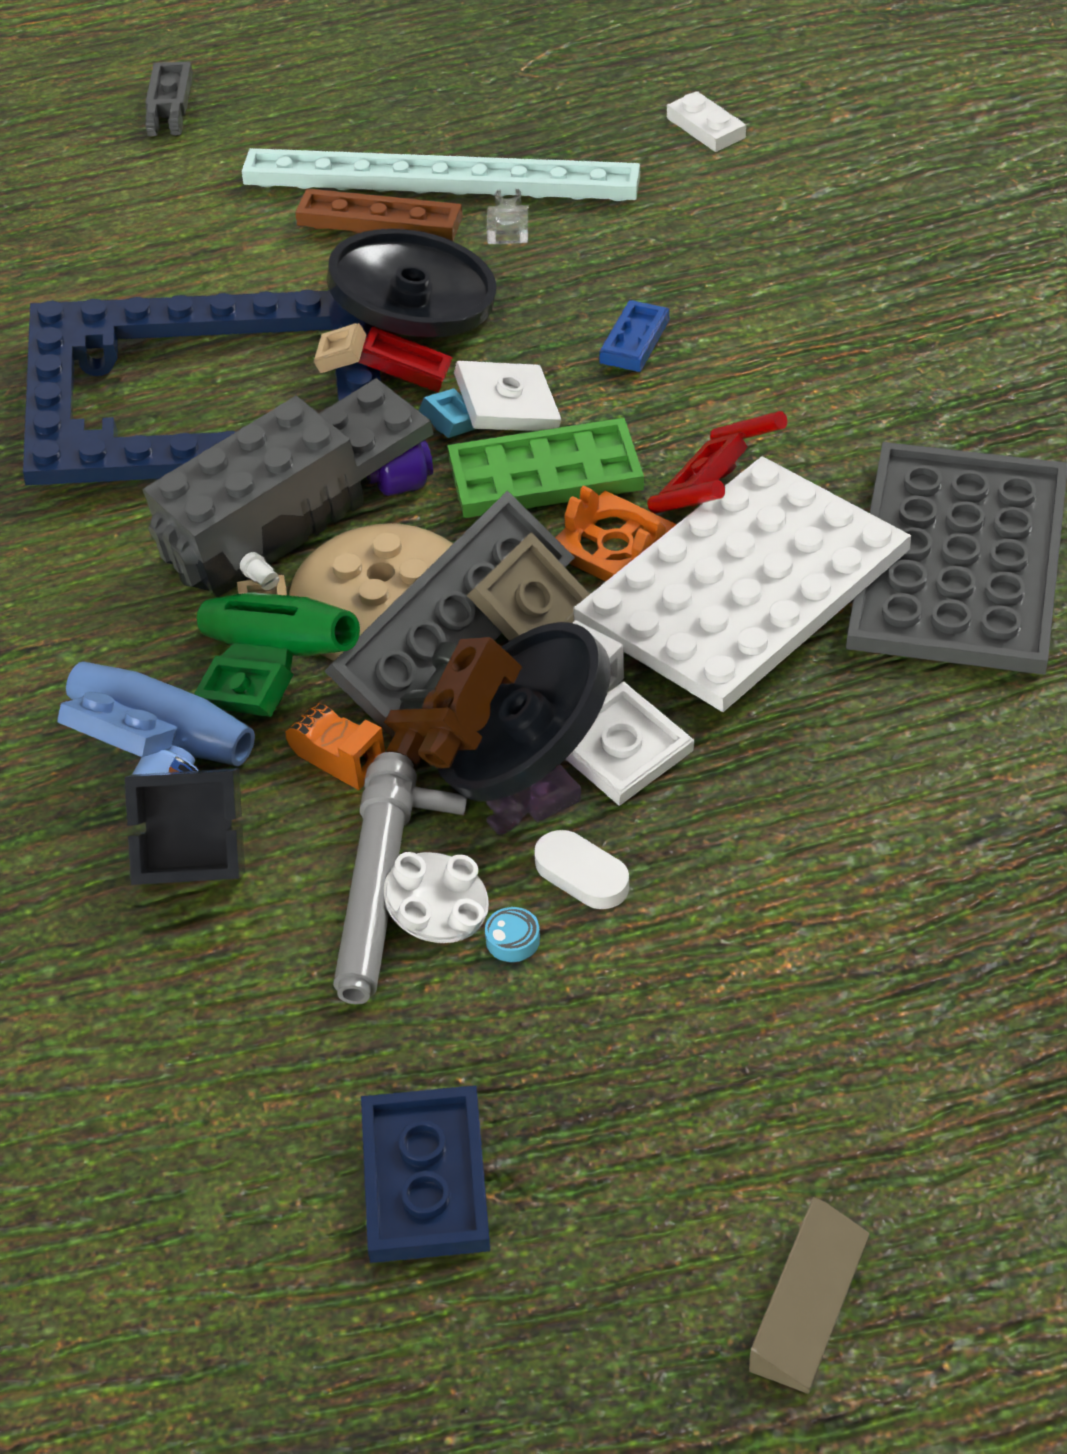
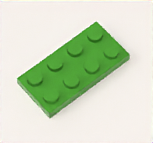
(545, 465)

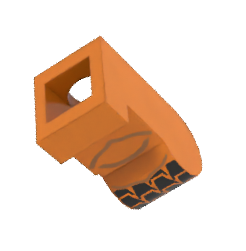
(336, 743)

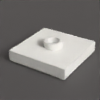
(506, 396)
(629, 745)

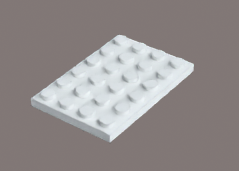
(742, 582)

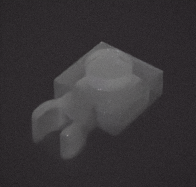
(507, 220)

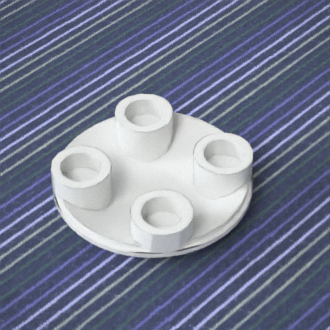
(436, 896)

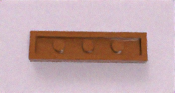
(372, 212)

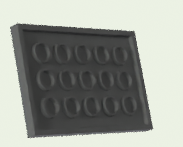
(977, 559)

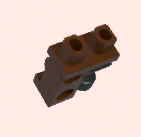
(453, 703)

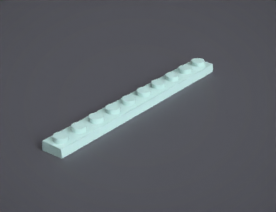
(442, 174)

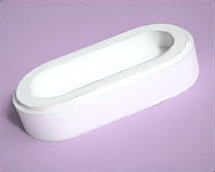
(582, 869)

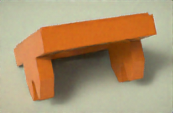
(587, 511)

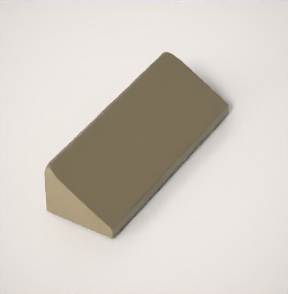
(808, 1297)

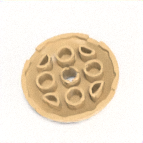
(367, 568)

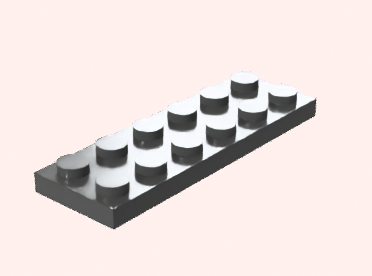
(399, 645)

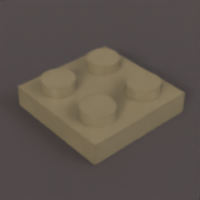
(527, 590)

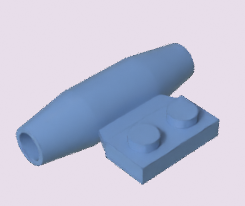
(150, 715)

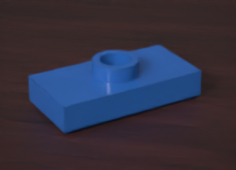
(634, 336)

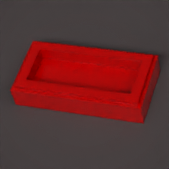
(405, 359)

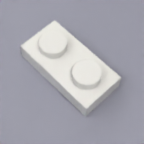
(706, 121)

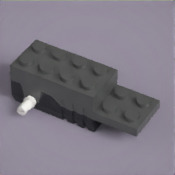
(276, 485)

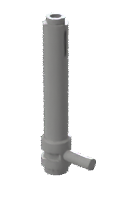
(385, 811)

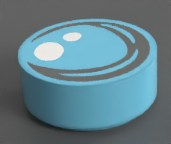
(512, 934)

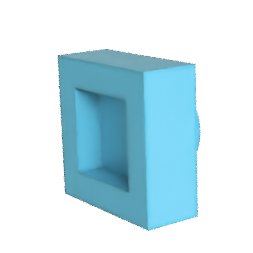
(447, 413)

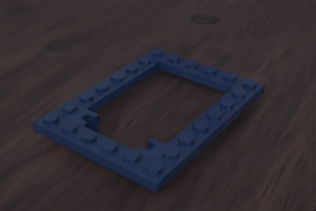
(60, 332)

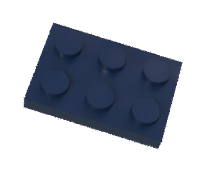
(424, 1174)

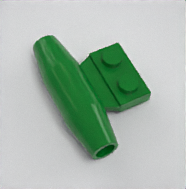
(263, 639)

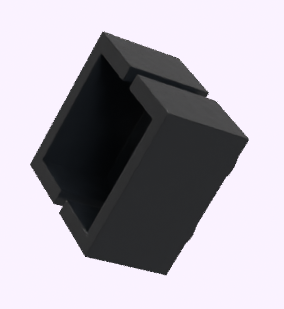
(186, 826)

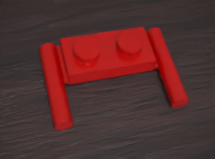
(716, 459)

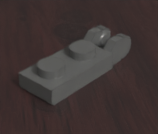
(168, 95)

